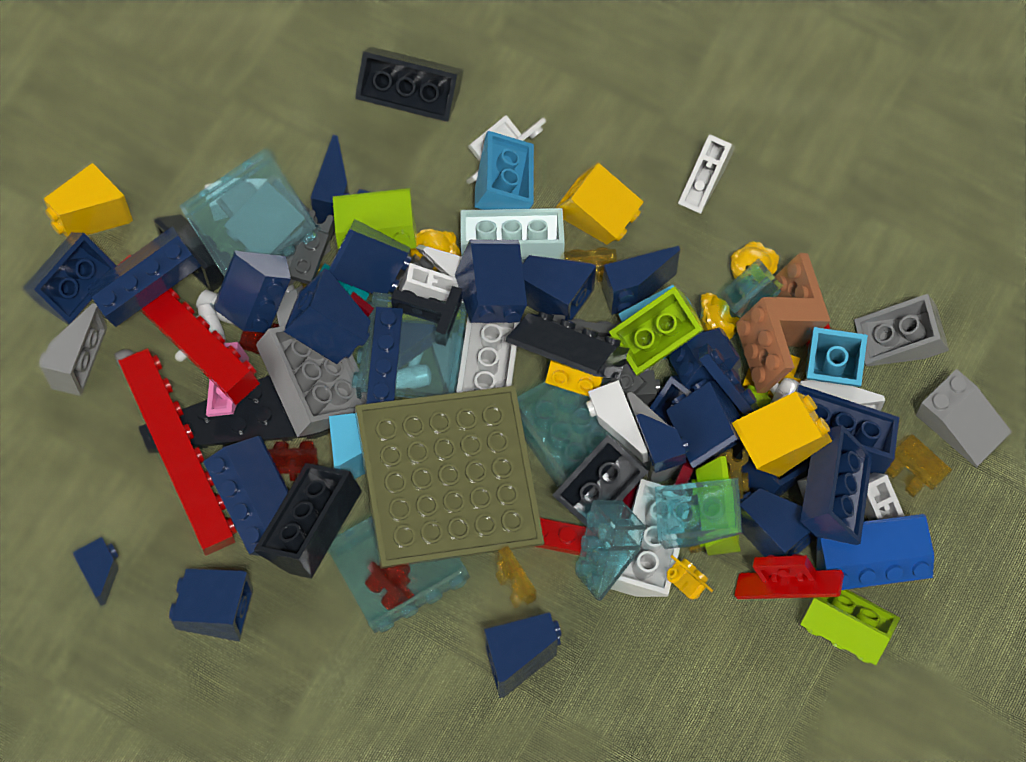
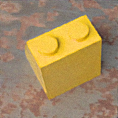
(87, 204)
(600, 205)
(783, 433)

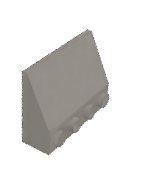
(308, 382)

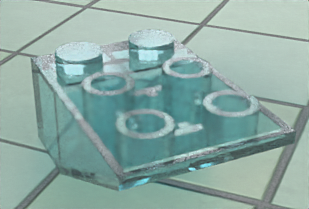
(608, 545)

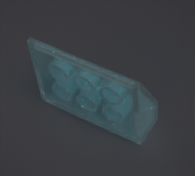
(559, 428)

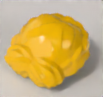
(438, 240)
(749, 254)
(716, 314)

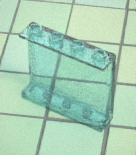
(250, 212)
(423, 364)
(429, 580)

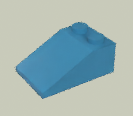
(505, 174)

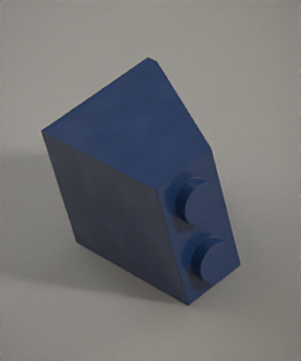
(370, 259)
(492, 281)
(558, 285)
(328, 319)
(705, 422)
(774, 524)
(212, 603)
(520, 649)

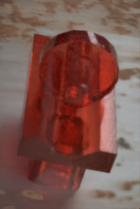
(293, 460)
(393, 580)

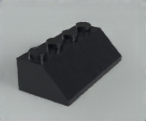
(408, 83)
(570, 345)
(309, 519)

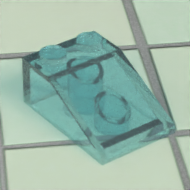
(750, 287)
(698, 512)

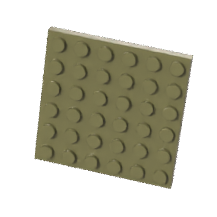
(448, 476)

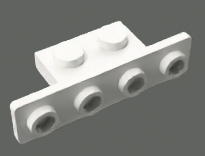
(507, 128)

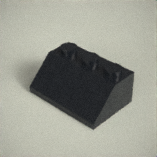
(209, 272)
(603, 475)

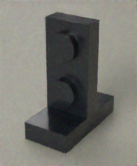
(431, 310)

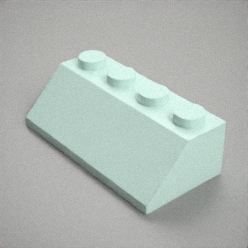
(537, 230)

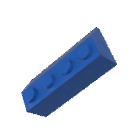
(888, 553)

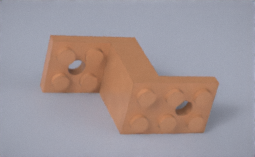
(782, 323)

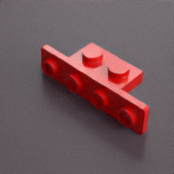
(788, 578)

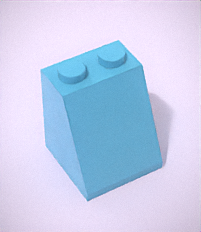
(836, 357)
(346, 444)

